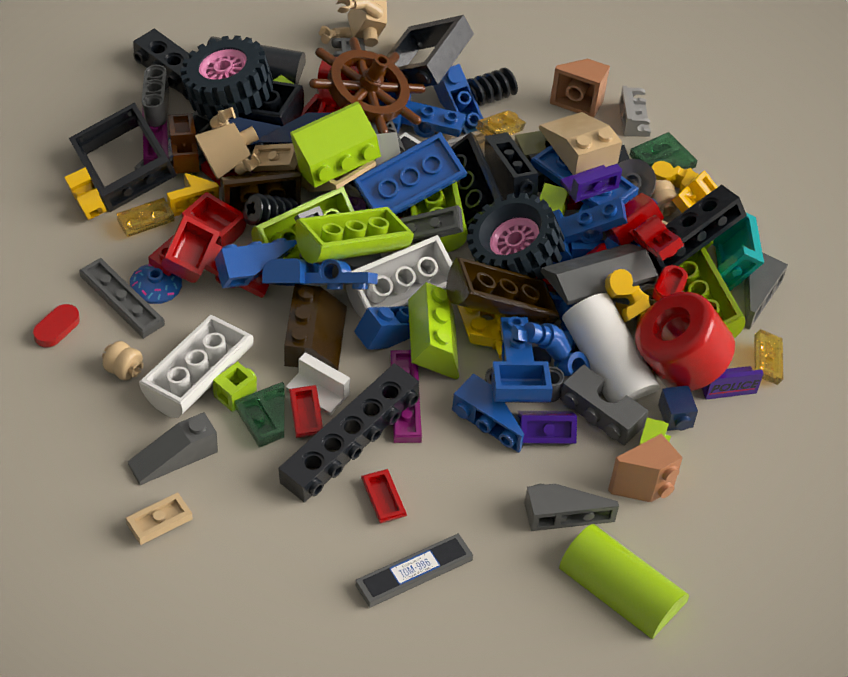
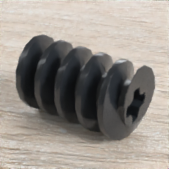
(493, 85)
(264, 207)

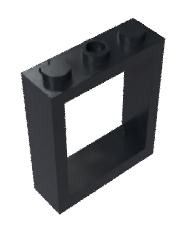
(446, 35)
(136, 182)

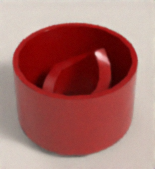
(685, 341)

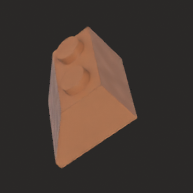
(580, 86)
(646, 471)

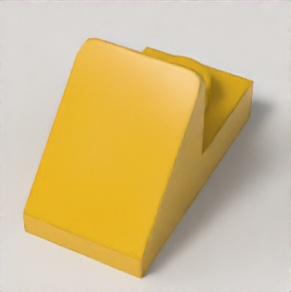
(194, 188)

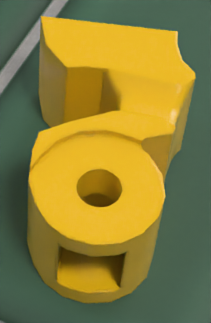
(677, 176)
(85, 193)
(620, 286)

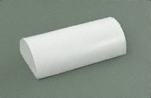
(402, 275)
(610, 348)
(193, 365)

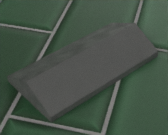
(587, 274)

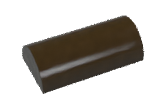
(499, 292)

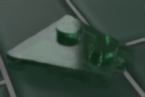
(665, 149)
(264, 413)

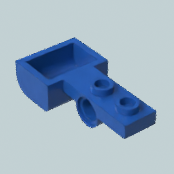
(432, 119)
(590, 224)
(297, 271)
(518, 375)

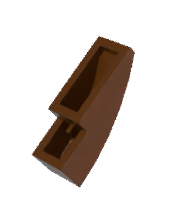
(183, 143)

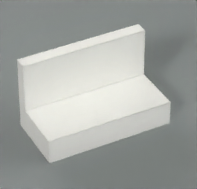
(331, 384)

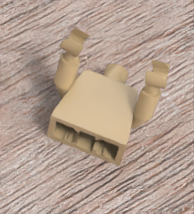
(365, 19)
(226, 146)

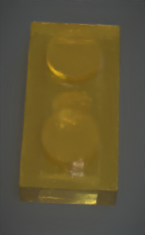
(501, 123)
(145, 217)
(769, 356)

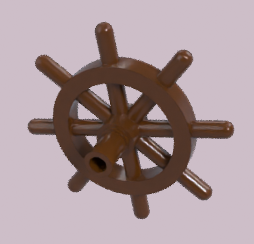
(369, 84)

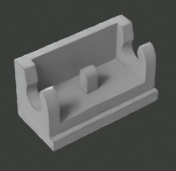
(634, 113)

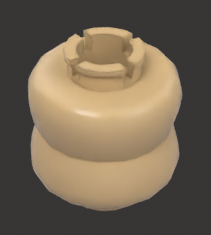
(663, 195)
(122, 360)

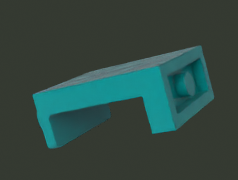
(739, 251)

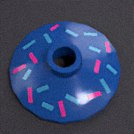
(155, 285)

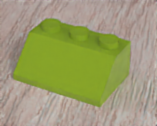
(335, 144)
(433, 331)

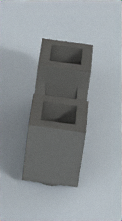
(618, 420)

